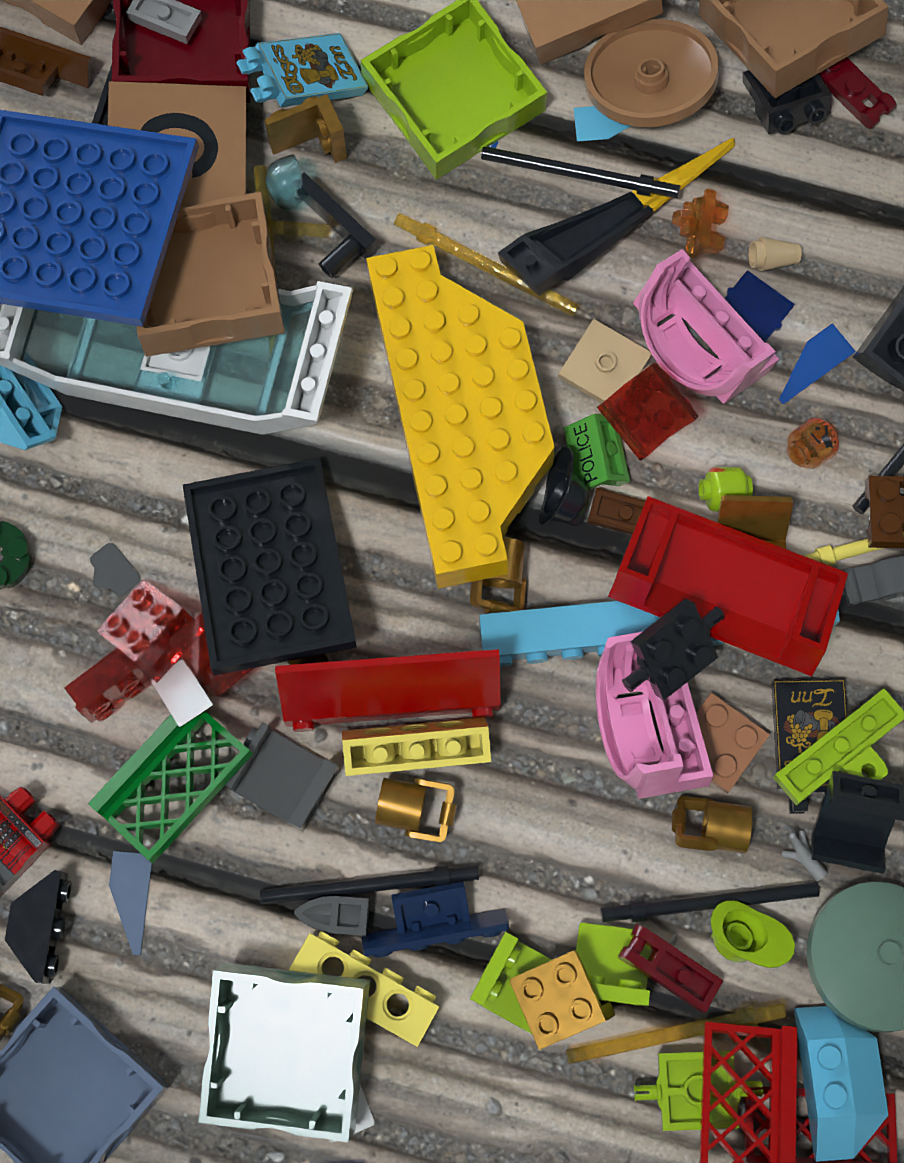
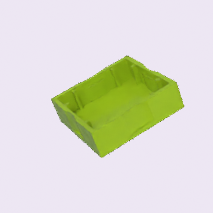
(453, 86)

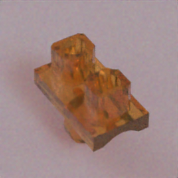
(696, 224)

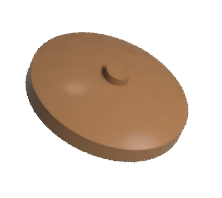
(651, 73)

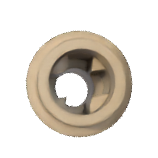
(772, 254)

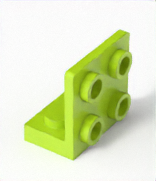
(609, 975)
(494, 986)

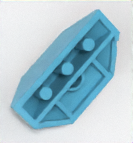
(26, 411)
(840, 1083)

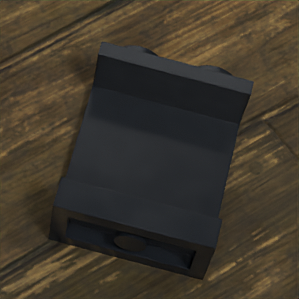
(856, 821)

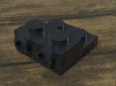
(801, 104)

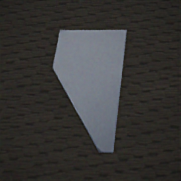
(129, 890)

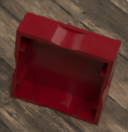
(206, 59)

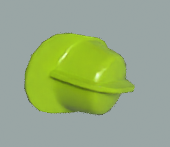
(750, 936)

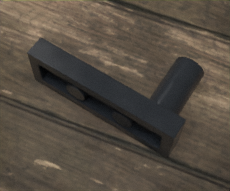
(355, 237)

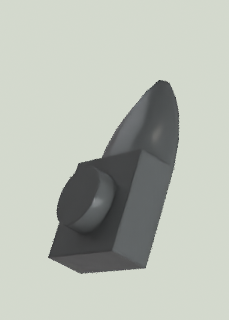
(336, 915)

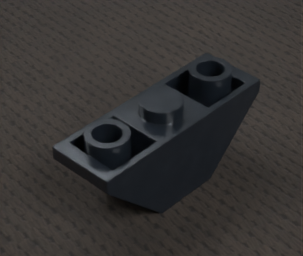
(37, 925)

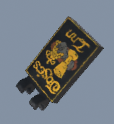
(801, 717)

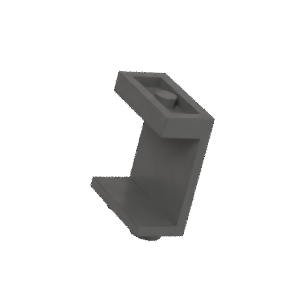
(283, 777)

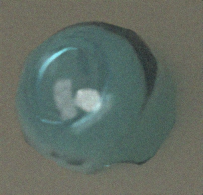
(282, 181)

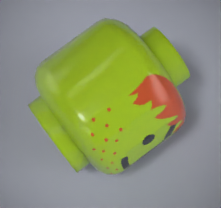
(721, 482)

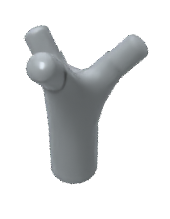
(803, 855)

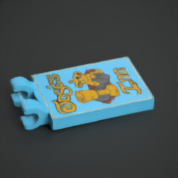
(303, 69)

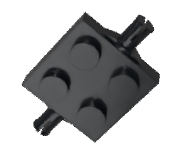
(674, 649)

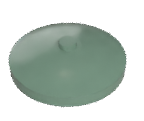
(859, 956)

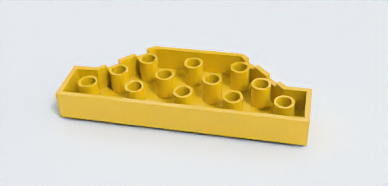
(464, 411)

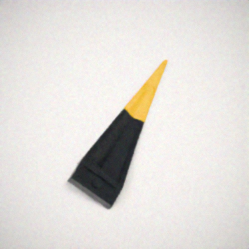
(568, 246)

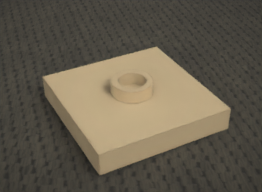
(603, 362)

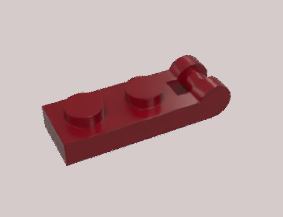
(853, 89)
(671, 969)

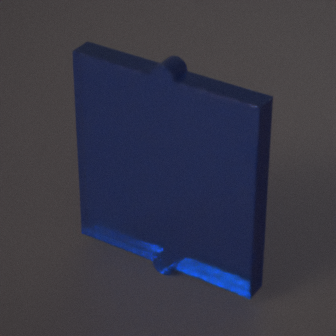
(758, 305)

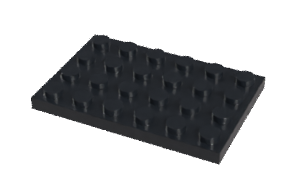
(267, 567)

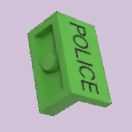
(597, 452)

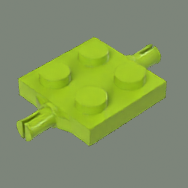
(680, 1088)

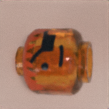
(812, 443)

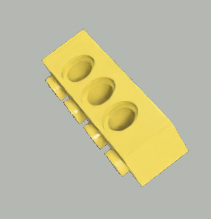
(416, 746)
(421, 1008)

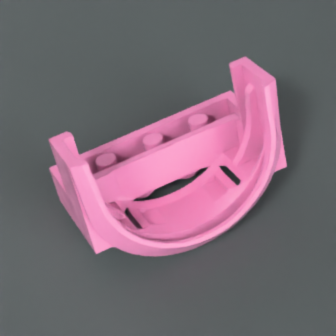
(683, 291)
(630, 732)

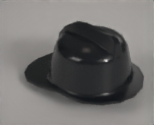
(565, 492)

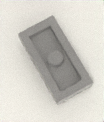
(166, 17)

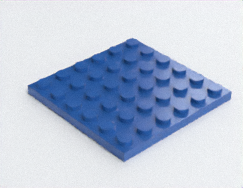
(87, 214)

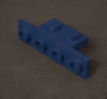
(432, 918)

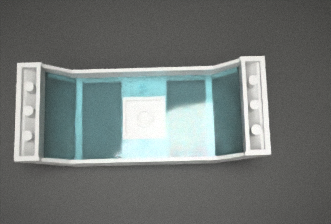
(238, 385)

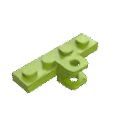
(843, 749)

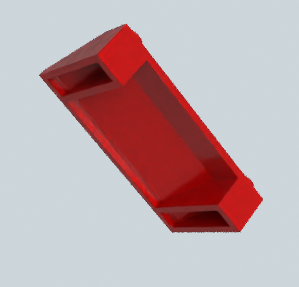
(769, 595)
(389, 688)

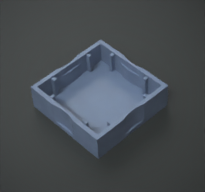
(70, 1086)

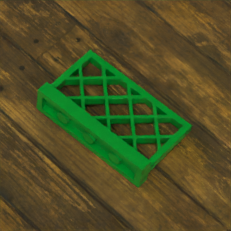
(146, 766)

